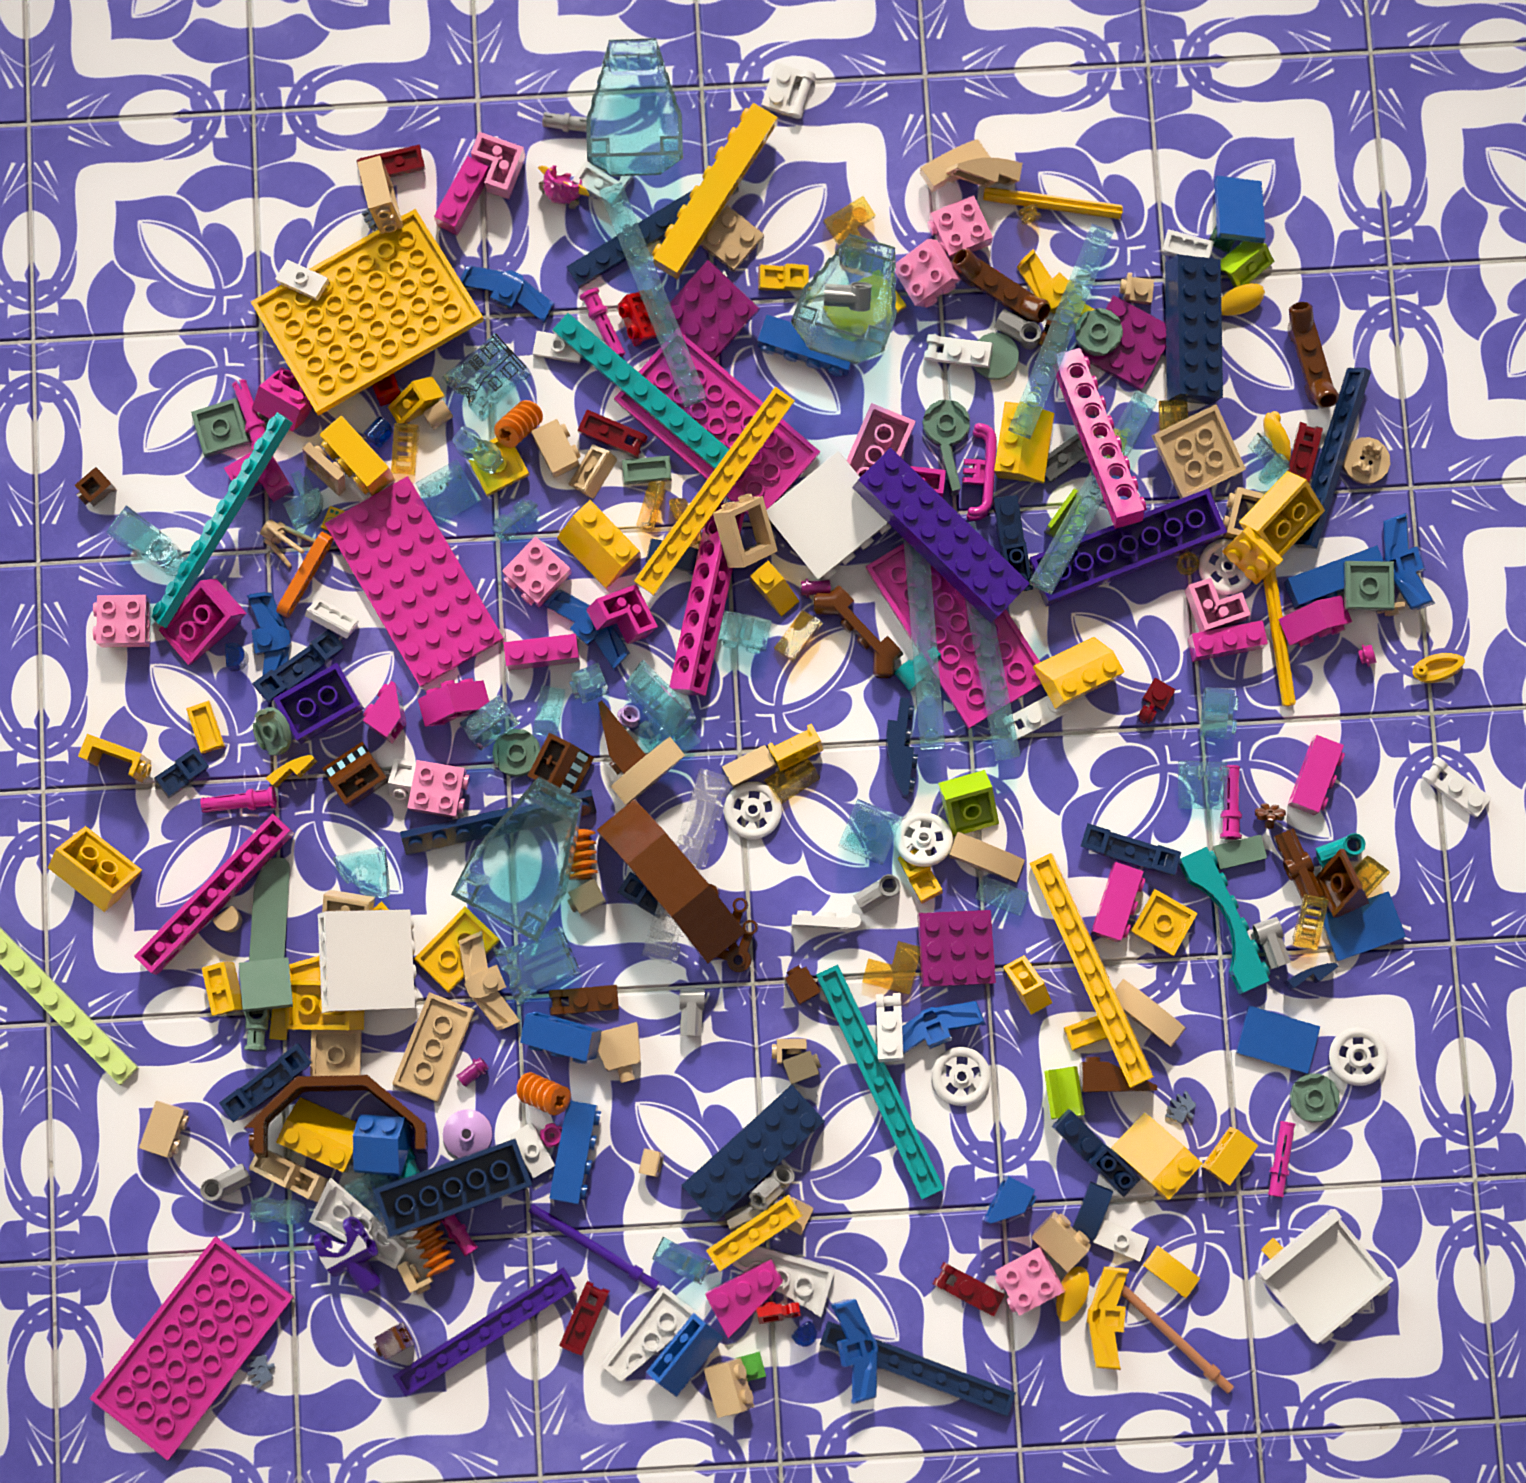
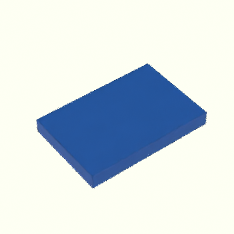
(1239, 209)
(1364, 927)
(1278, 1039)

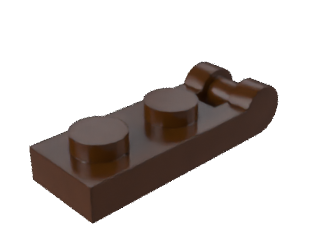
(584, 999)

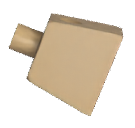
(620, 1050)

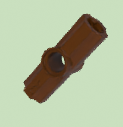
(1297, 864)

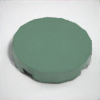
(1098, 332)
(1003, 358)
(946, 422)
(272, 731)
(516, 752)
(1314, 1097)

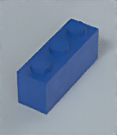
(560, 1037)
(684, 1354)

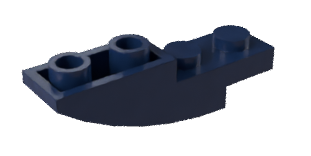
(1011, 535)
(900, 756)
(1095, 1153)

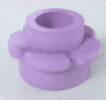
(631, 711)

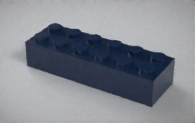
(1193, 329)
(753, 1153)
(451, 1188)

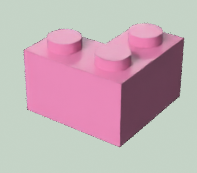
(503, 160)
(1210, 611)

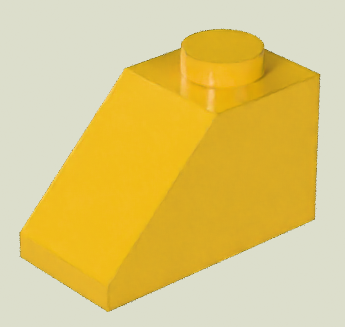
(415, 400)
(774, 588)
(1028, 984)

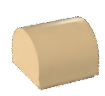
(437, 414)
(229, 920)
(651, 1162)

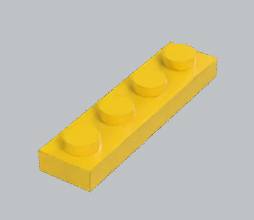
(754, 1232)

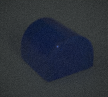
(378, 432)
(235, 657)
(805, 1334)

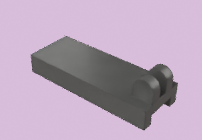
(1065, 457)

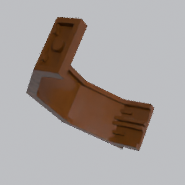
(672, 880)
(259, 1124)

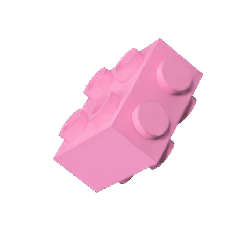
(960, 227)
(926, 273)
(536, 572)
(122, 621)
(438, 789)
(1029, 1281)

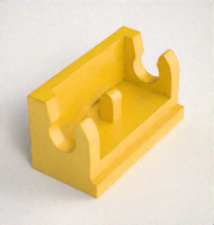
(796, 748)
(222, 988)
(1229, 1155)

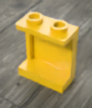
(94, 748)

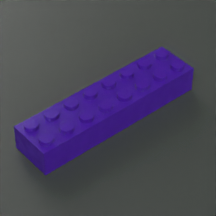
(940, 535)
(1130, 548)

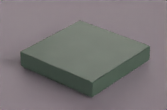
(220, 427)
(1369, 585)
(265, 984)

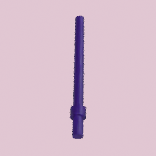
(634, 1272)

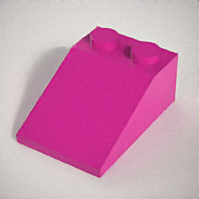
(202, 620)

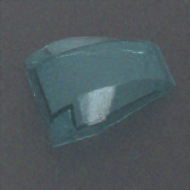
(634, 112)
(839, 330)
(525, 860)

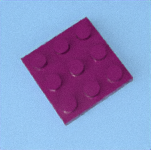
(712, 310)
(1139, 347)
(956, 948)

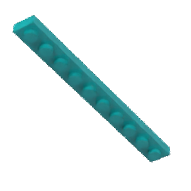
(640, 390)
(225, 513)
(879, 1082)

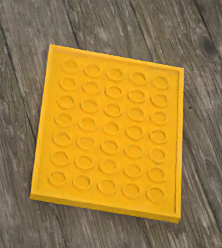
(381, 310)

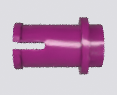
(814, 587)
(473, 1071)

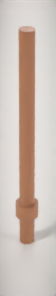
(1210, 1371)

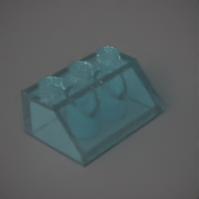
(659, 701)

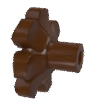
(1270, 814)

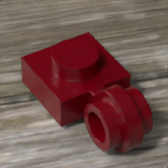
(1157, 696)

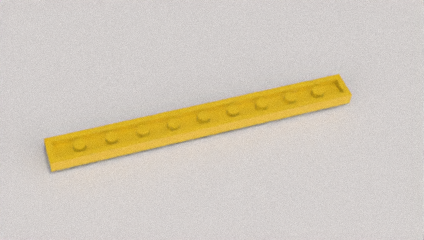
(714, 491)
(1091, 970)

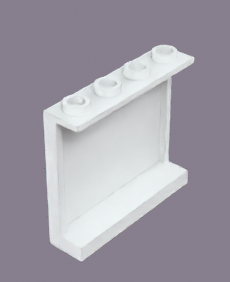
(827, 517)
(366, 960)
(1324, 1277)

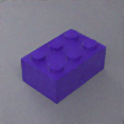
(318, 703)

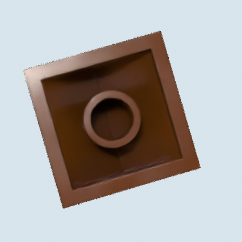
(1341, 885)

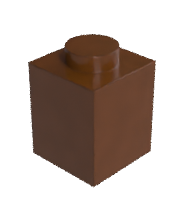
(801, 984)

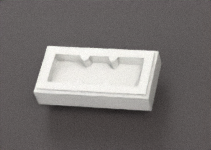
(1185, 244)
(302, 280)
(552, 347)
(332, 618)
(533, 1150)
(1121, 1240)

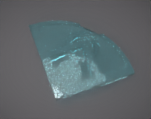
(366, 870)

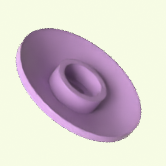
(480, 1133)

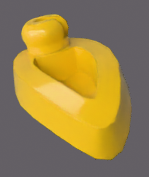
(1242, 299)
(1276, 434)
(1438, 667)
(1076, 1290)

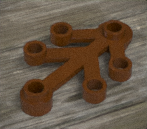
(743, 947)

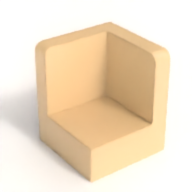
(799, 1225)

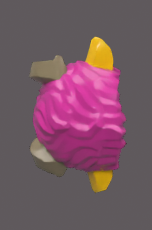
(560, 187)

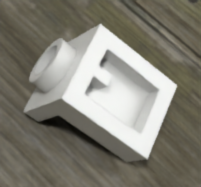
(401, 779)

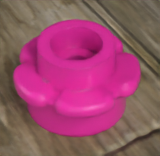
(1367, 655)
(545, 1135)

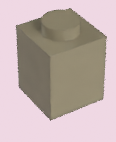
(586, 897)
(801, 1067)

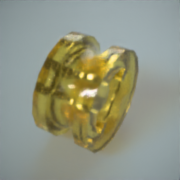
(1029, 214)
(1185, 556)

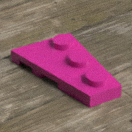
(740, 1296)

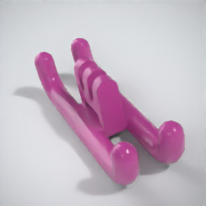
(982, 472)

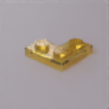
(849, 219)
(894, 976)

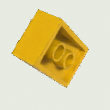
(308, 1014)
(1156, 1156)

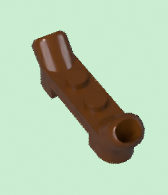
(1000, 287)
(1312, 360)
(885, 652)

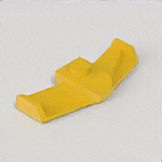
(1042, 283)
(1106, 1317)

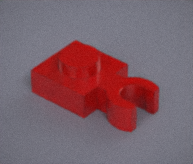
(774, 1312)

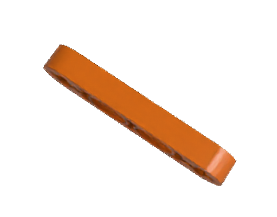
(304, 575)

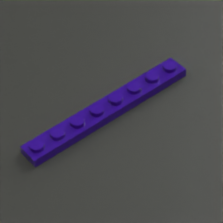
(484, 1331)

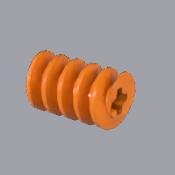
(518, 423)
(582, 861)
(543, 1093)
(433, 1249)

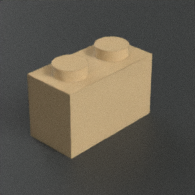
(556, 448)
(164, 1129)
(1061, 1241)
(729, 1387)

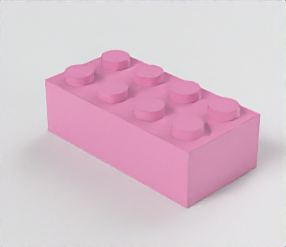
(877, 434)

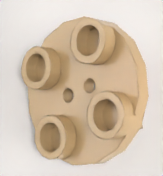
(1361, 470)

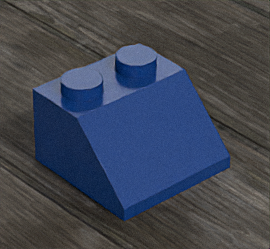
(381, 1144)
(1010, 1200)

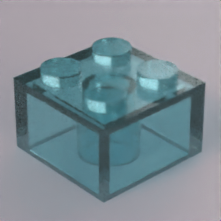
(870, 831)

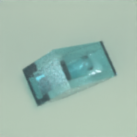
(682, 1260)

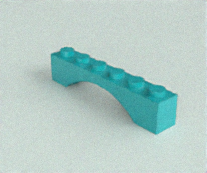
(1245, 964)

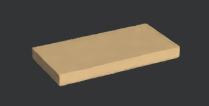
(433, 1047)

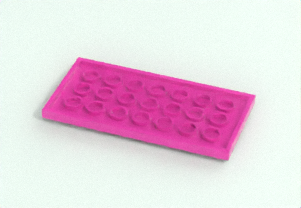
(725, 416)
(414, 581)
(954, 640)
(191, 1348)

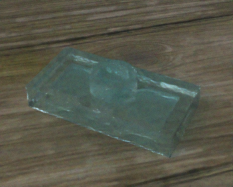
(549, 711)
(1001, 895)

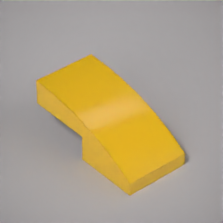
(782, 278)
(298, 766)
(921, 880)
(1171, 1271)

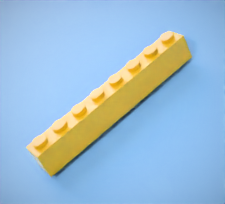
(714, 191)

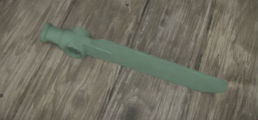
(267, 933)

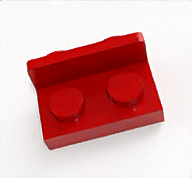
(636, 318)

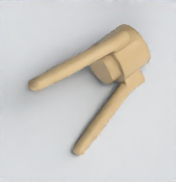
(276, 533)

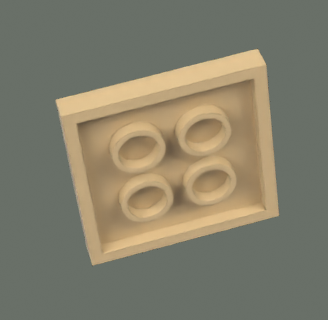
(1198, 452)

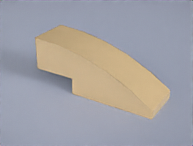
(935, 171)
(987, 171)
(648, 771)
(986, 857)
(1148, 1013)
(290, 1175)

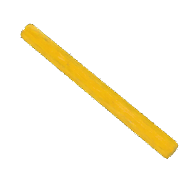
(1053, 202)
(1279, 639)

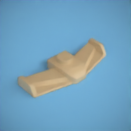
(485, 982)

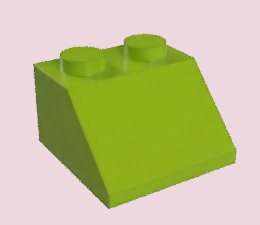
(969, 802)

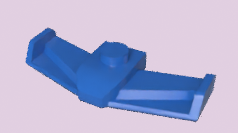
(508, 289)
(1406, 563)
(575, 610)
(273, 637)
(936, 1022)
(857, 1350)

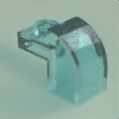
(308, 505)

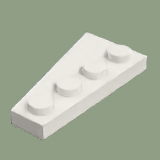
(338, 1205)
(802, 1279)
(648, 1333)

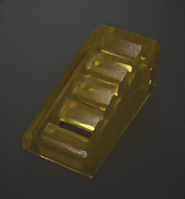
(405, 428)
(1309, 937)

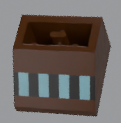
(561, 764)
(355, 775)

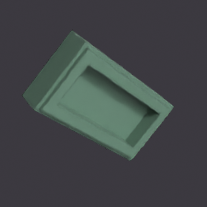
(646, 470)
(951, 472)
(1240, 852)

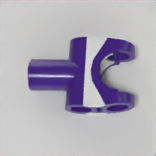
(351, 1255)

